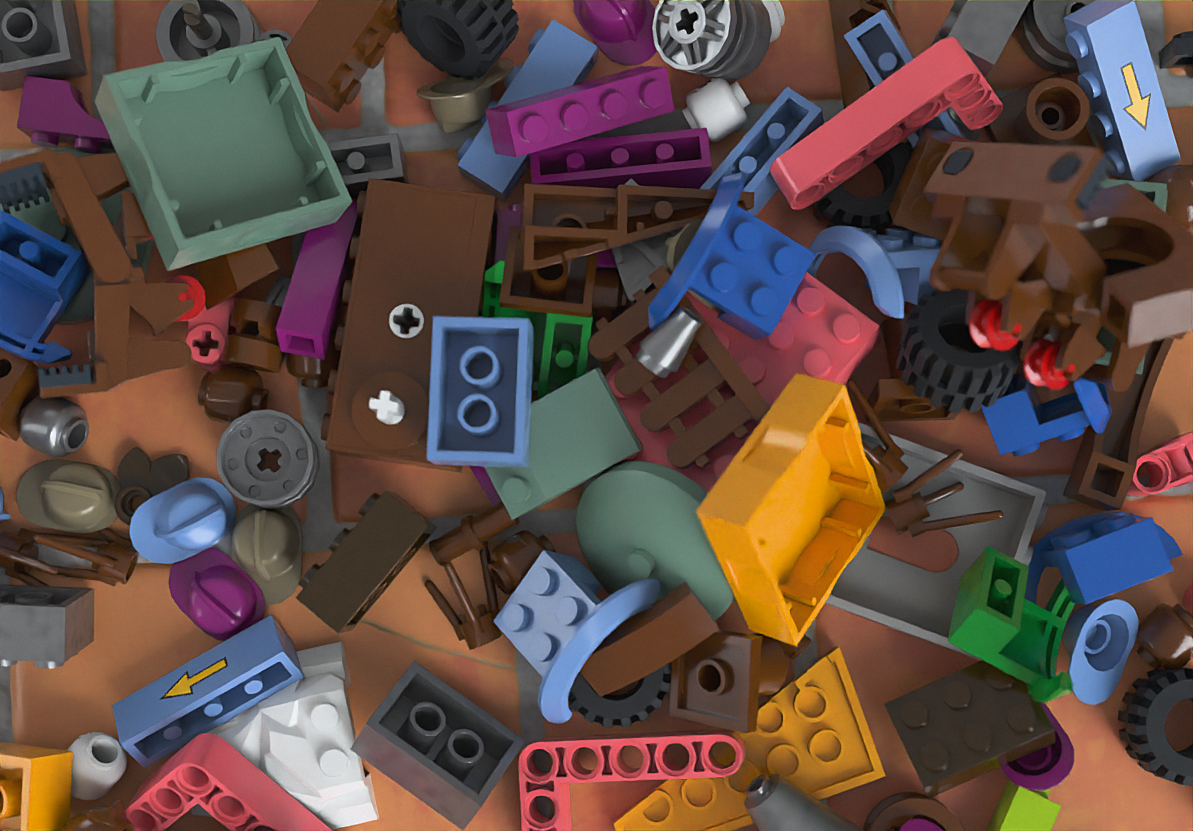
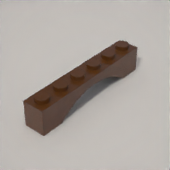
(1110, 458)

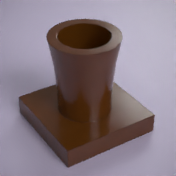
(1044, 114)
(891, 396)
(724, 677)

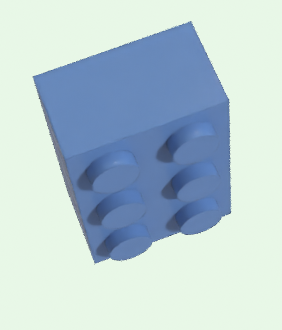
(480, 392)

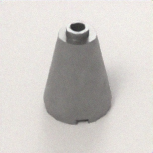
(782, 806)

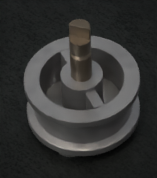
(203, 27)

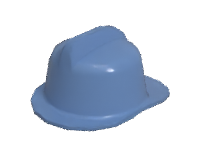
(182, 520)
(1098, 647)

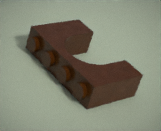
(1150, 300)

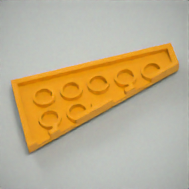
(804, 733)

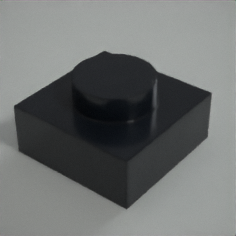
(1177, 52)

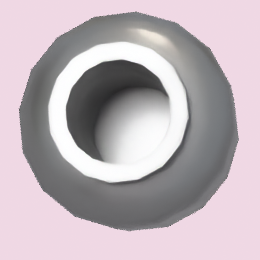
(53, 426)

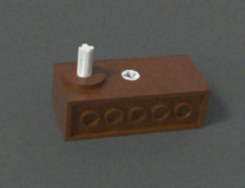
(414, 260)

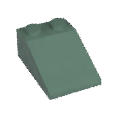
(572, 439)

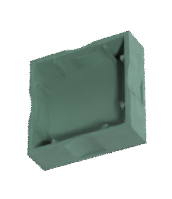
(221, 151)

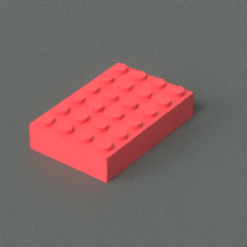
(814, 337)

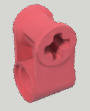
(209, 327)
(1168, 466)

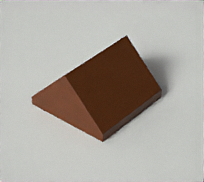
(554, 289)

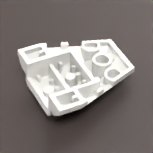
(306, 741)

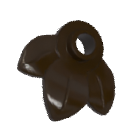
(146, 478)

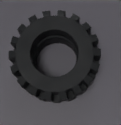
(459, 34)
(866, 213)
(944, 372)
(624, 708)
(1146, 724)

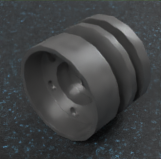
(712, 36)
(242, 459)

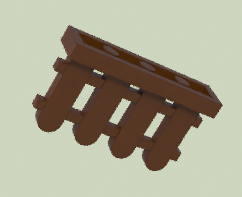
(688, 392)

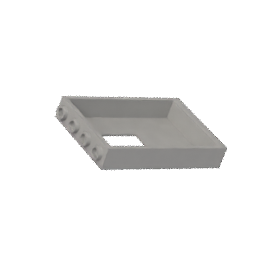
(922, 600)

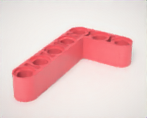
(884, 118)
(612, 767)
(224, 785)

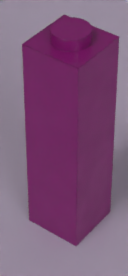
(318, 287)

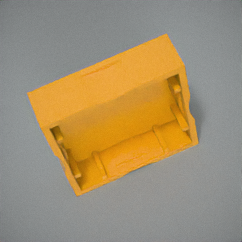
(793, 508)

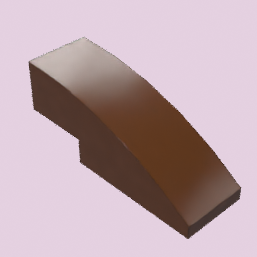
(649, 641)

